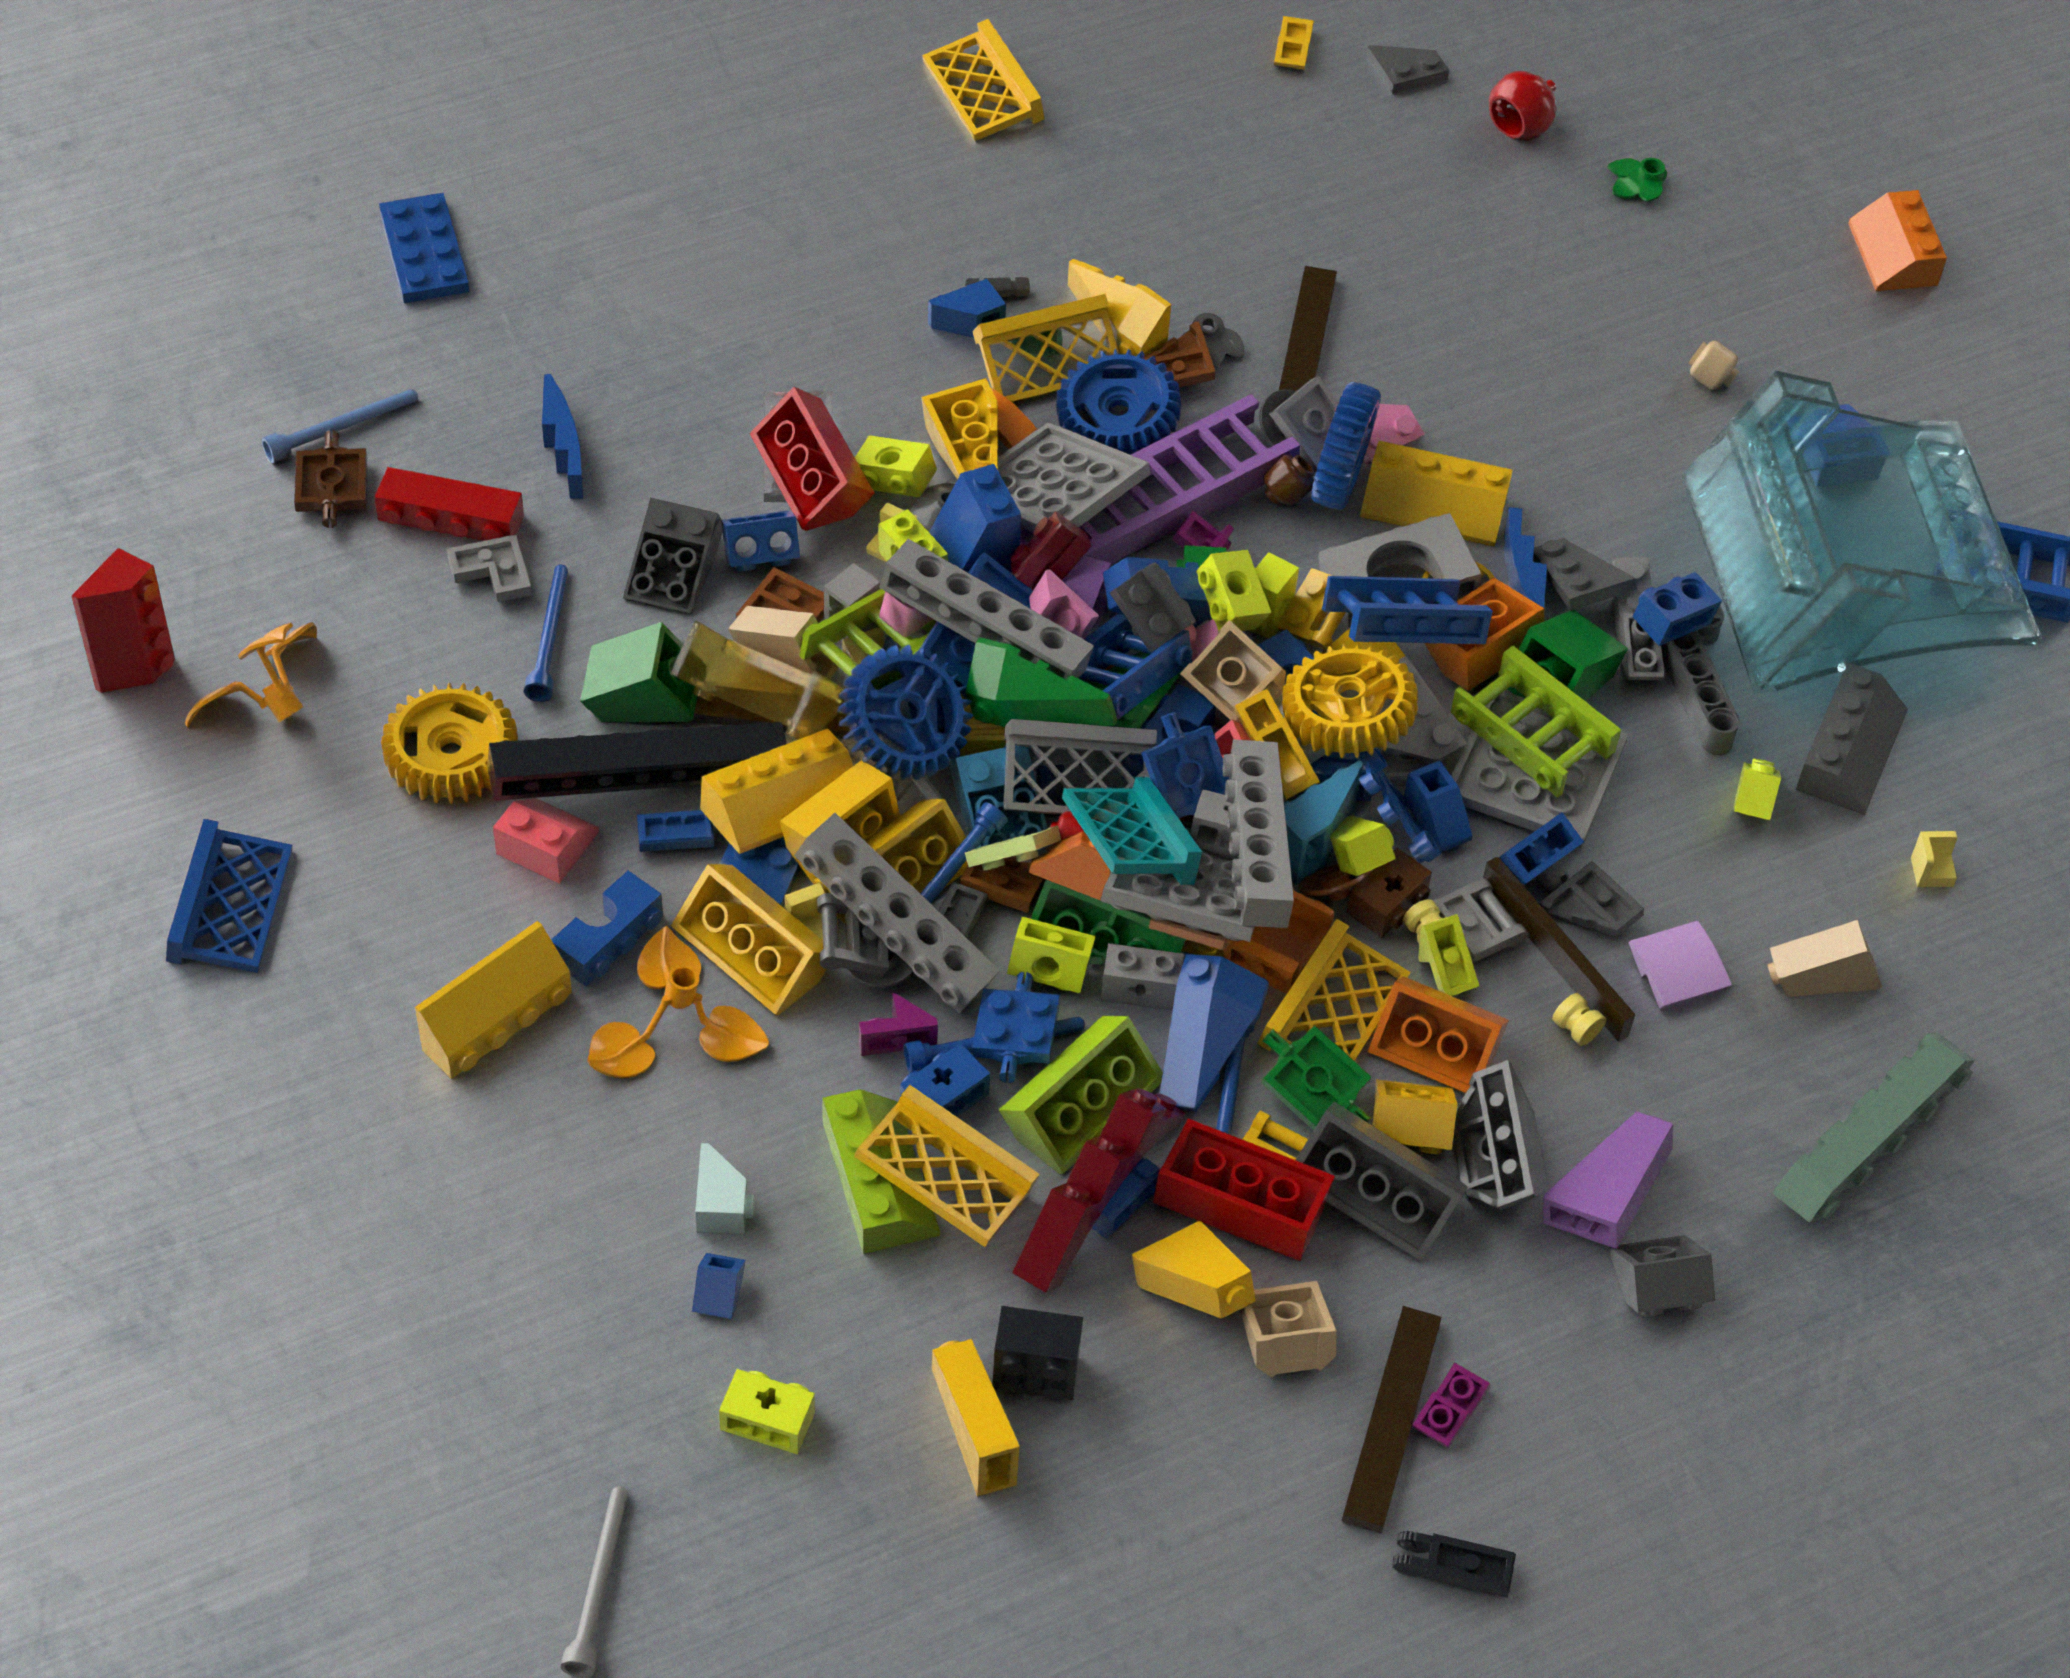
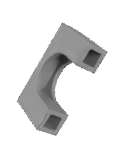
(1428, 544)

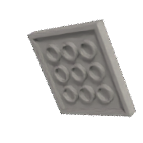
(1066, 475)
(1506, 792)
(1198, 906)

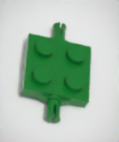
(1314, 1075)

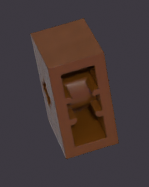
(1389, 893)

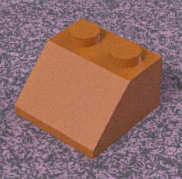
(1073, 865)

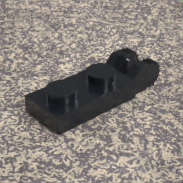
(1456, 1562)

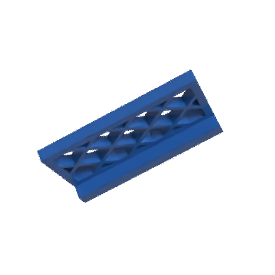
(195, 898)

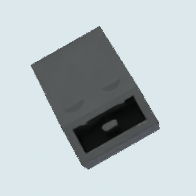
(673, 555)

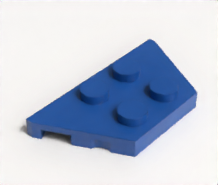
(766, 866)

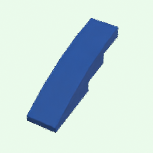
(561, 434)
(1522, 573)

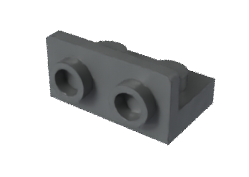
(1153, 606)

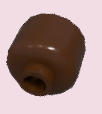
(1289, 480)

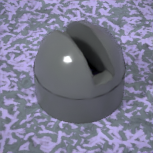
(1553, 876)

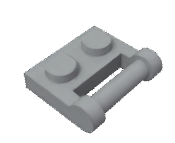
(1478, 930)

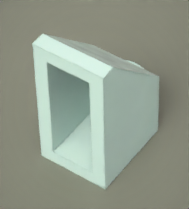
(721, 1195)

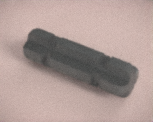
(1006, 287)

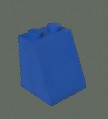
(978, 520)

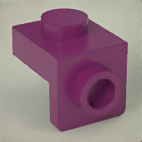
(1198, 532)

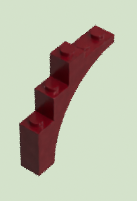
(1103, 1164)

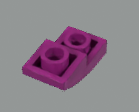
(1451, 1405)

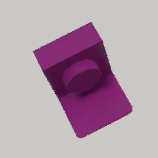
(890, 1034)

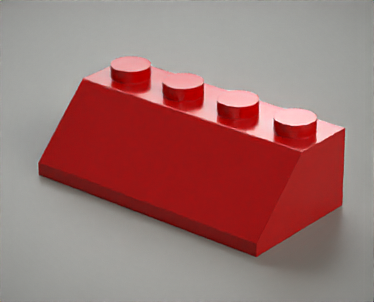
(811, 461)
(123, 623)
(1243, 1189)

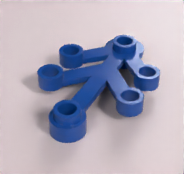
(1394, 806)

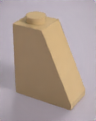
(780, 636)
(1825, 963)

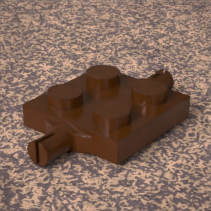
(331, 479)

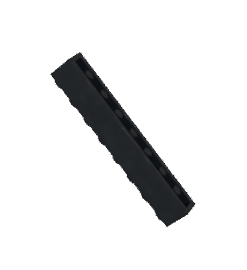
(623, 760)

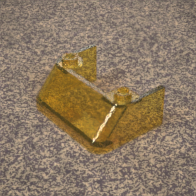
(756, 682)

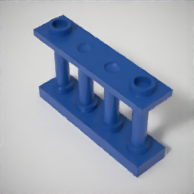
(2044, 599)
(1406, 610)
(1144, 675)

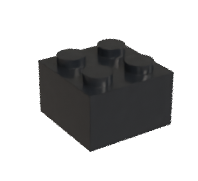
(1037, 1353)

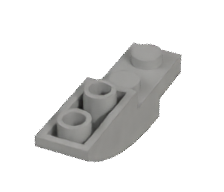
(1643, 655)

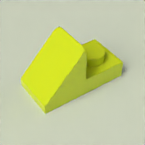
(1447, 952)

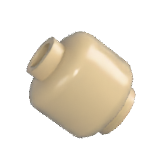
(1714, 365)

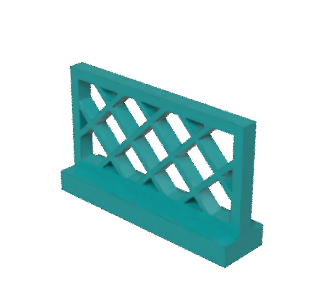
(1153, 822)

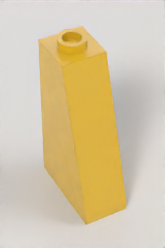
(976, 1417)

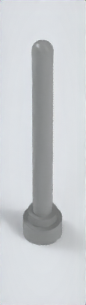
(580, 1657)

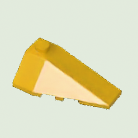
(1135, 312)
(963, 425)

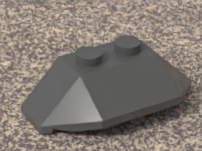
(1498, 1140)

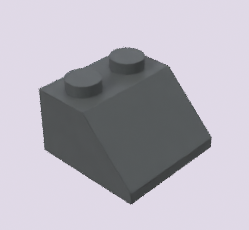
(1664, 1274)

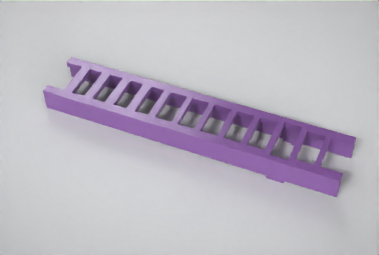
(1203, 498)

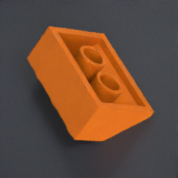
(1899, 242)
(1509, 623)
(1436, 1034)

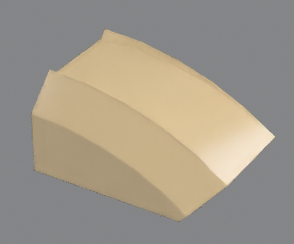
(1233, 671)
(1290, 1329)

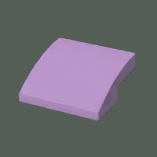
(1680, 964)

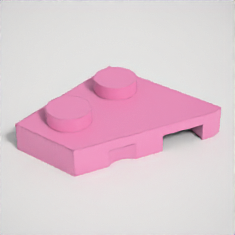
(1393, 425)

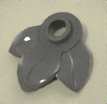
(1219, 340)

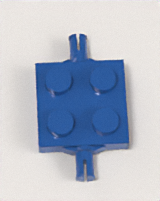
(1185, 766)
(1016, 1026)

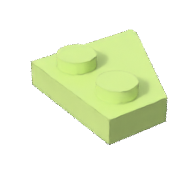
(1022, 847)

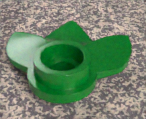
(1638, 178)

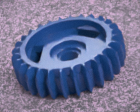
(1124, 382)
(1345, 445)
(879, 710)

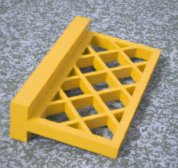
(1004, 73)
(1034, 324)
(1313, 979)
(962, 1148)

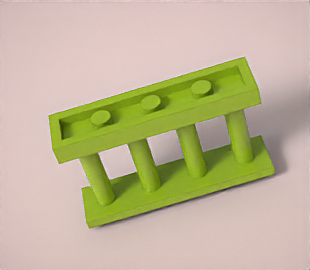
(849, 624)
(1552, 697)

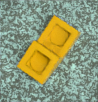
(1293, 42)

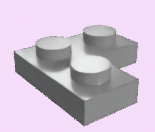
(495, 559)

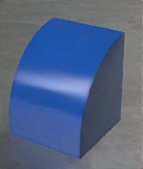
(718, 1285)

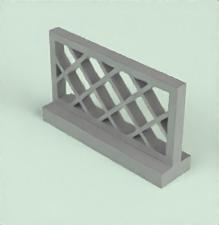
(1070, 738)

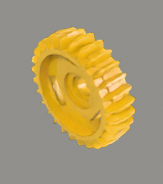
(439, 720)
(1354, 722)

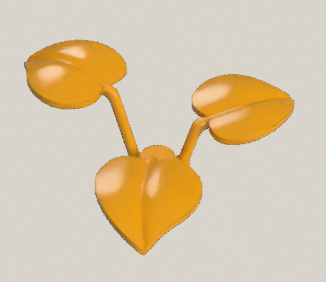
(279, 694)
(670, 963)

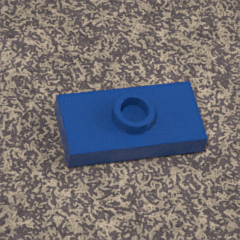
(674, 831)

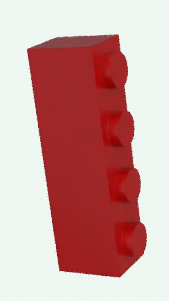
(448, 505)

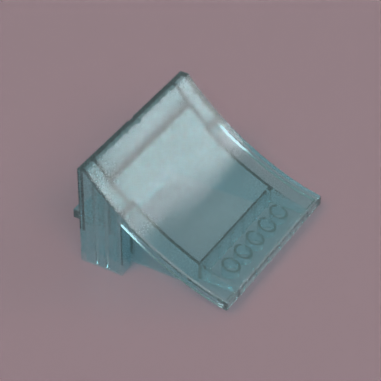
(1849, 537)

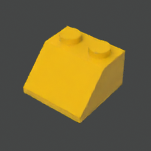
(1415, 1114)

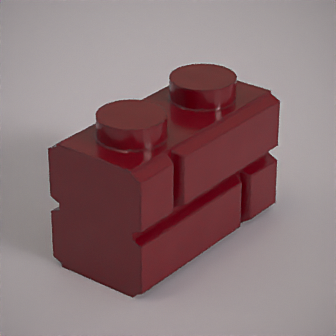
(1055, 547)

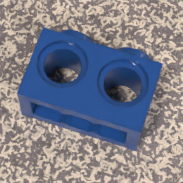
(760, 530)
(1676, 608)

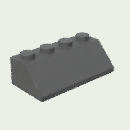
(1853, 740)
(1382, 1181)

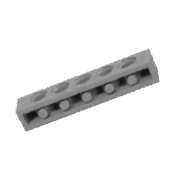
(980, 610)
(1259, 834)
(890, 895)

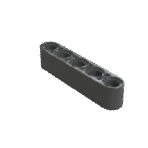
(1701, 692)

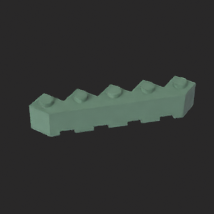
(1874, 1127)

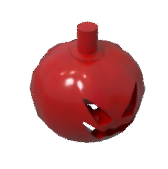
(1532, 105)

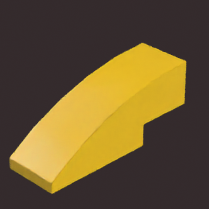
(1265, 723)

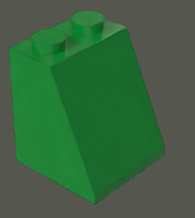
(1573, 652)
(632, 679)

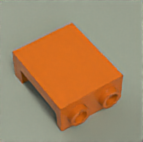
(1283, 952)

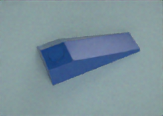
(1209, 1017)

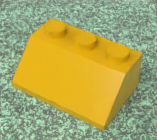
(859, 797)

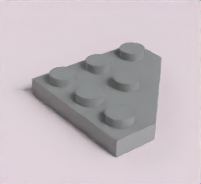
(1433, 732)

